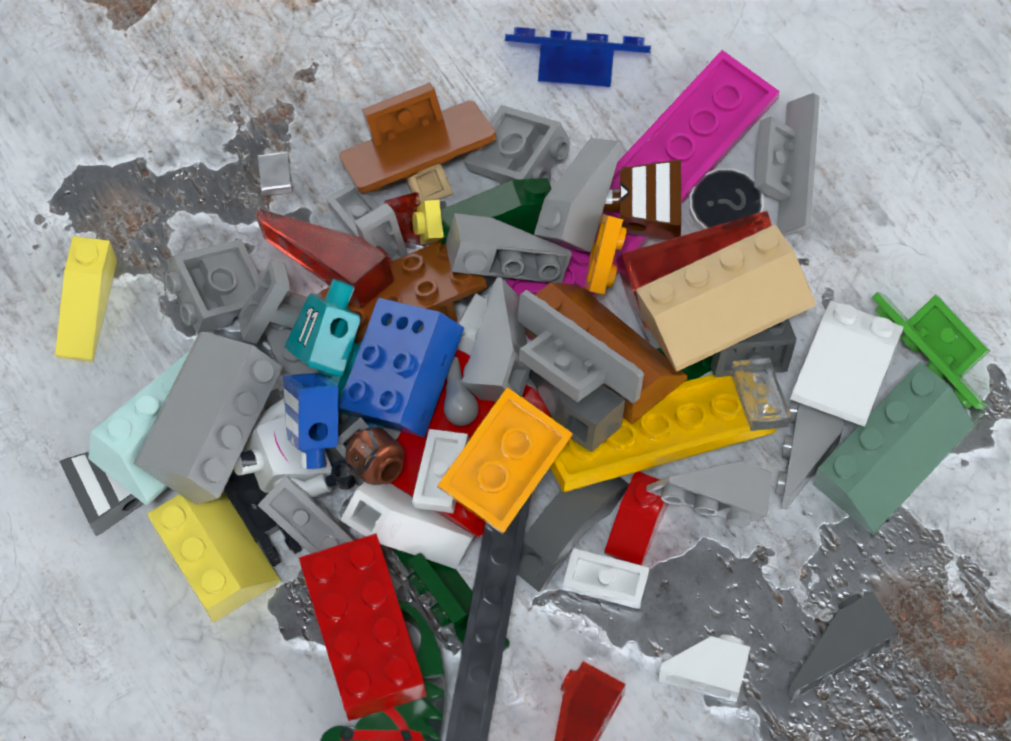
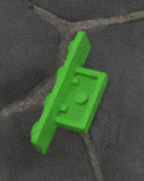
(943, 339)

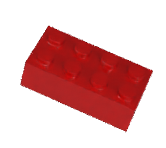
(362, 627)

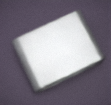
(275, 173)

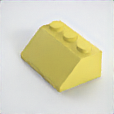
(213, 553)

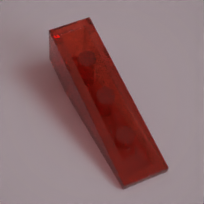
(330, 254)
(587, 703)

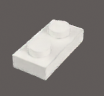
(438, 456)
(606, 578)

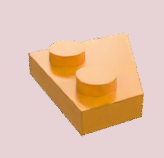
(600, 270)

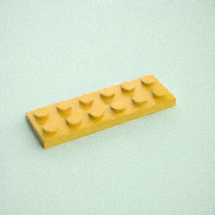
(687, 422)

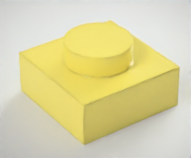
(428, 222)

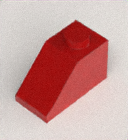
(636, 521)

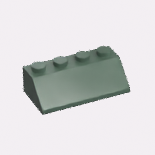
(895, 449)

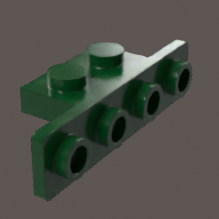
(443, 589)

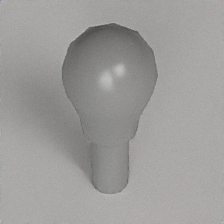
(459, 403)

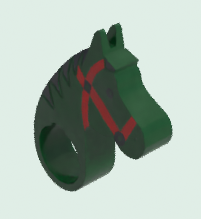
(414, 720)

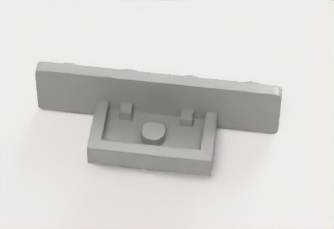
(788, 162)
(572, 356)

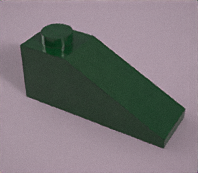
(512, 202)

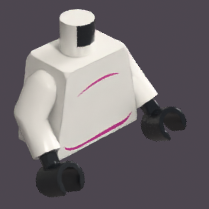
(273, 456)

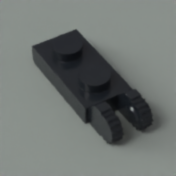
(245, 497)

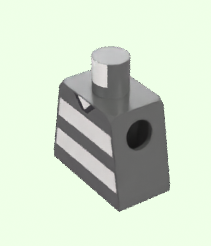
(98, 494)

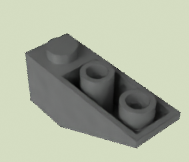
(590, 419)

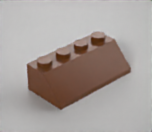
(605, 326)

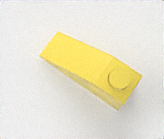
(84, 297)

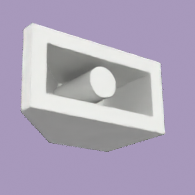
(709, 667)

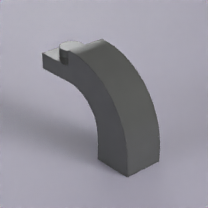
(562, 526)

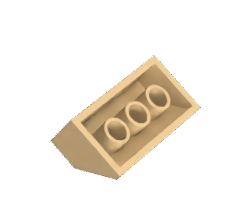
(725, 297)

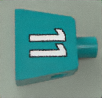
(325, 330)

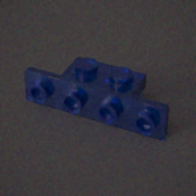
(577, 59)

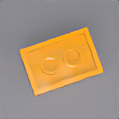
(504, 460)

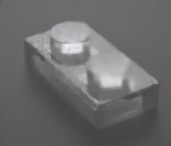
(760, 394)

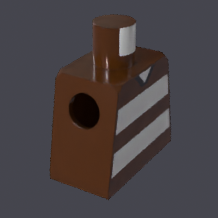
(649, 200)

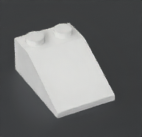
(847, 363)

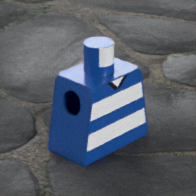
(308, 402)

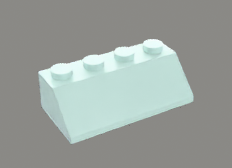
(121, 435)

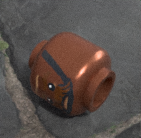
(375, 456)

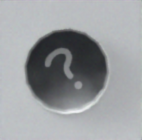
(724, 197)

